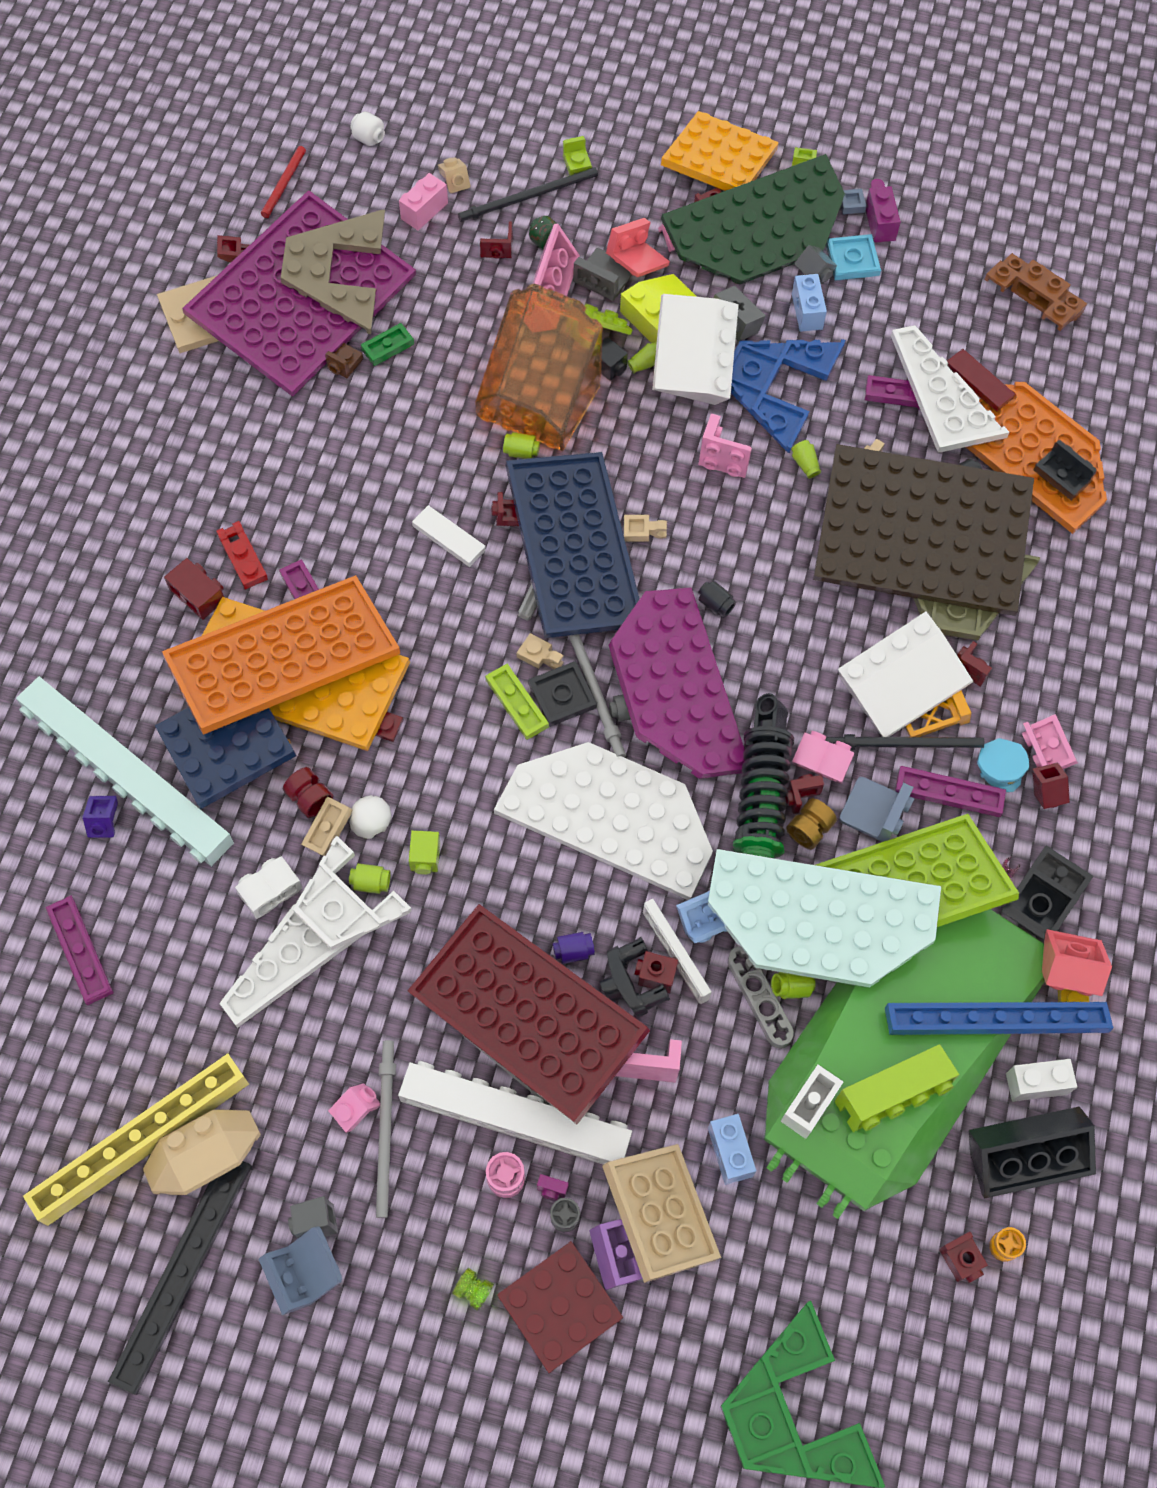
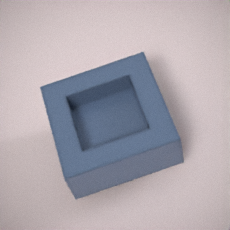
(853, 202)

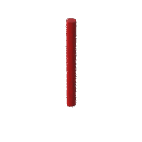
(283, 181)

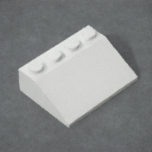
(695, 348)
(905, 675)

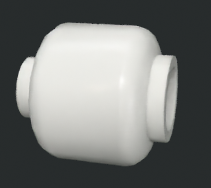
(367, 128)

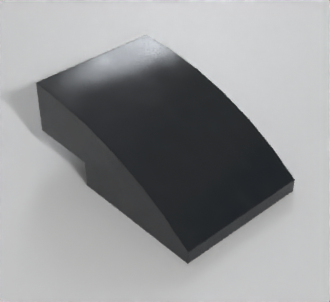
(1047, 893)

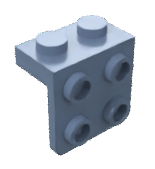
(876, 808)
(301, 1271)

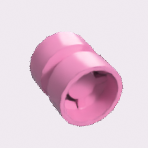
(505, 1174)

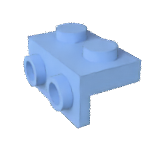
(699, 920)

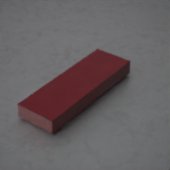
(980, 380)

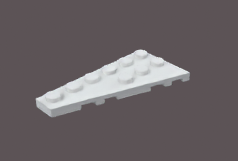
(944, 398)
(284, 961)

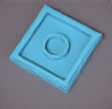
(854, 257)

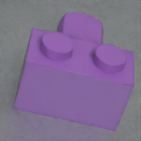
(614, 1255)

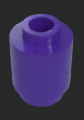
(573, 947)

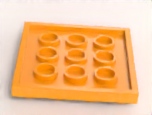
(719, 152)

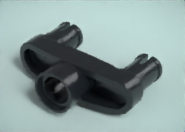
(620, 984)

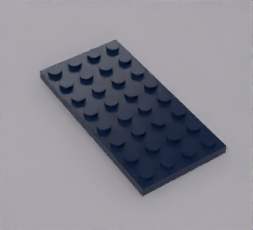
(573, 543)

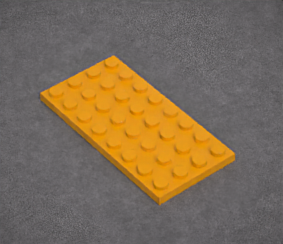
(341, 710)

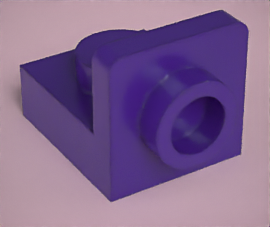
(99, 816)

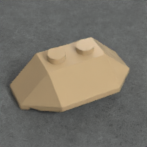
(200, 1151)

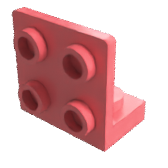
(629, 248)

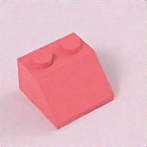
(1075, 963)

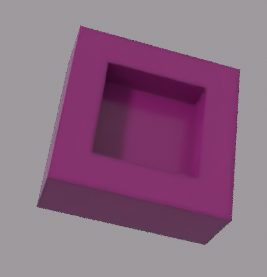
(552, 1188)

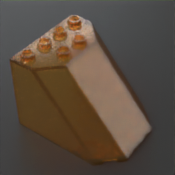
(542, 366)

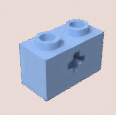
(809, 302)
(731, 1149)

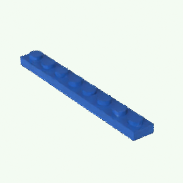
(998, 1018)

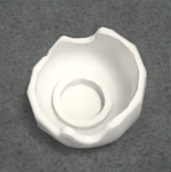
(369, 816)

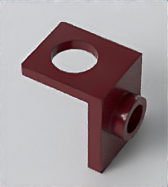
(497, 247)

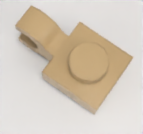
(638, 528)
(537, 651)

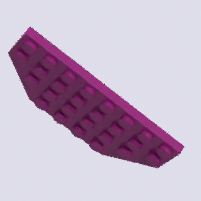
(676, 684)

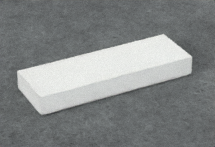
(448, 536)

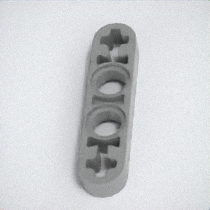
(756, 998)

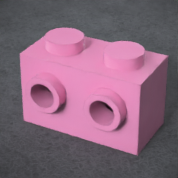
(423, 201)

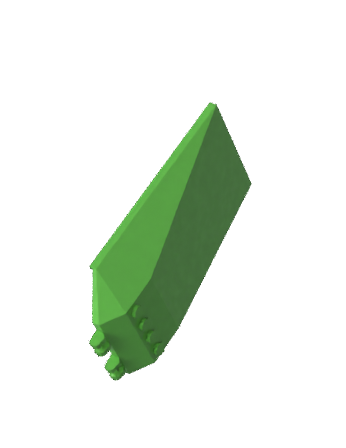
(849, 1036)

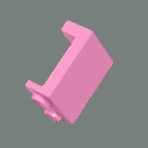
(654, 1066)

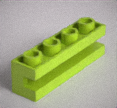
(897, 1088)

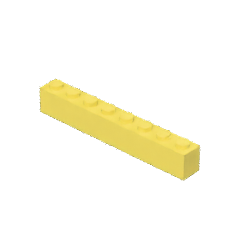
(134, 1141)

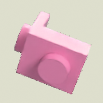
(354, 1106)

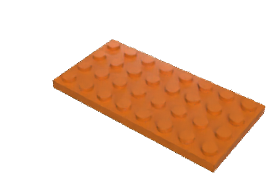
(280, 654)

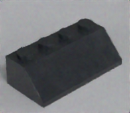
(1033, 1151)

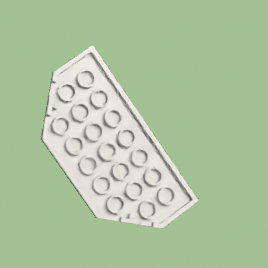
(612, 814)

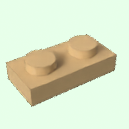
(326, 826)

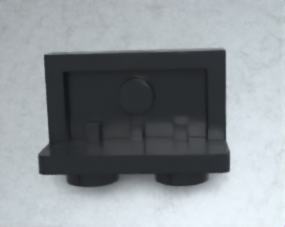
(1065, 470)

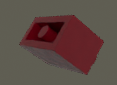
(195, 588)

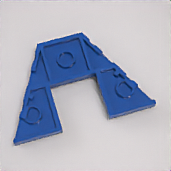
(755, 370)

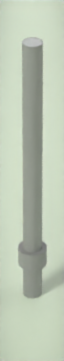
(611, 731)
(387, 1071)

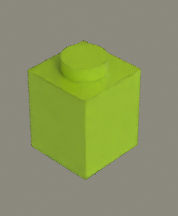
(424, 852)

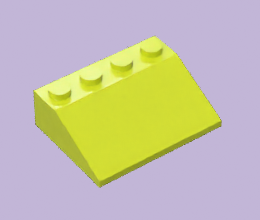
(642, 302)

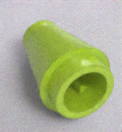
(643, 359)
(806, 458)

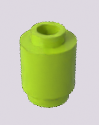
(521, 445)
(370, 878)
(792, 986)

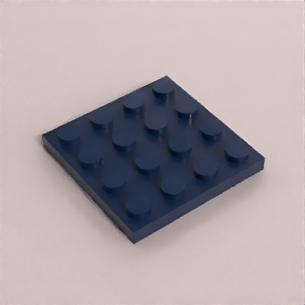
(224, 757)

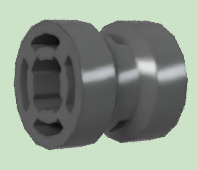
(564, 1210)

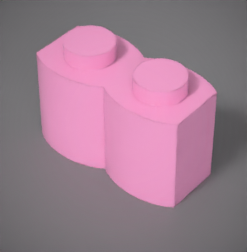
(823, 757)

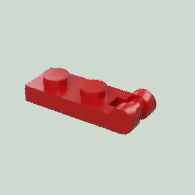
(242, 555)

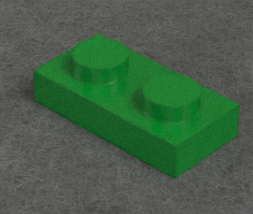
(387, 344)

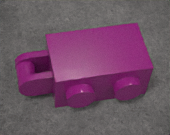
(882, 212)

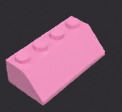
(556, 262)

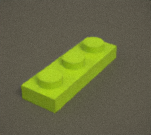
(517, 701)

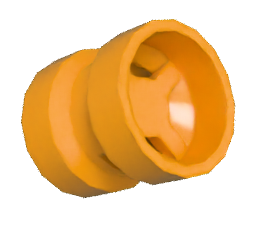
(1012, 1241)

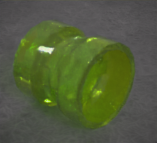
(473, 1289)

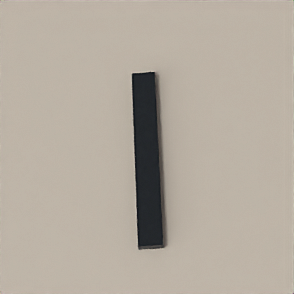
(177, 1280)

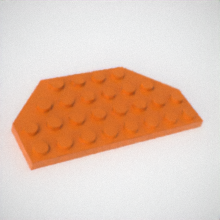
(1034, 430)

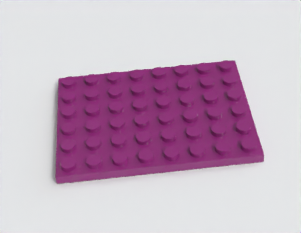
(276, 325)

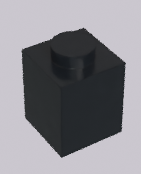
(612, 359)

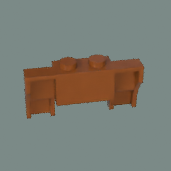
(1039, 288)

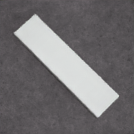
(676, 950)

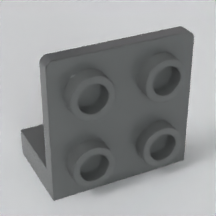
(601, 274)

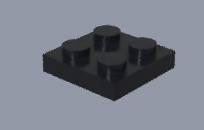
(562, 693)

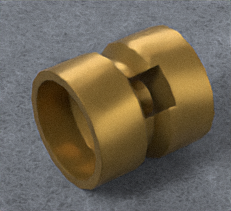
(813, 821)

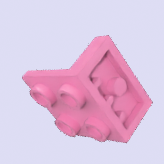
(721, 453)

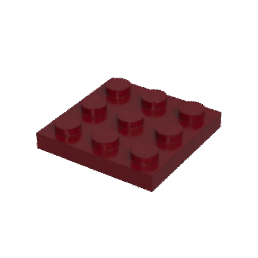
(560, 1307)

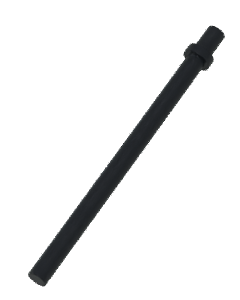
(474, 212)

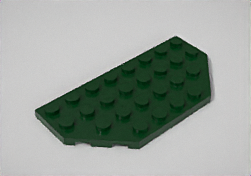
(760, 222)

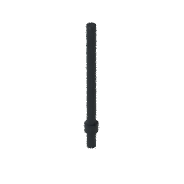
(909, 742)

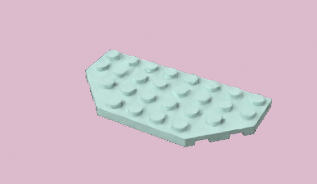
(821, 917)

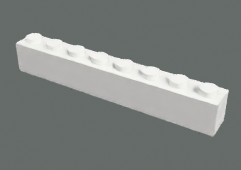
(513, 1114)

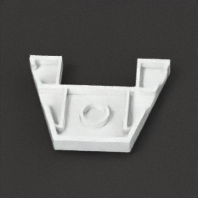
(335, 909)

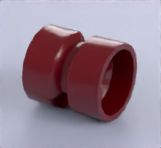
(307, 791)

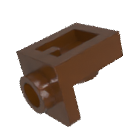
(344, 360)

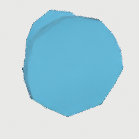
(1003, 764)

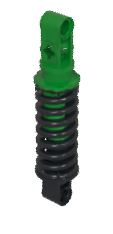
(764, 786)

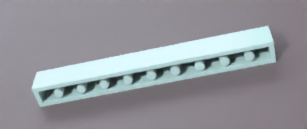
(125, 771)

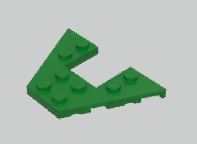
(764, 1426)

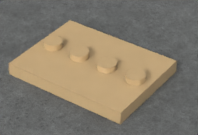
(184, 331)
(661, 1212)

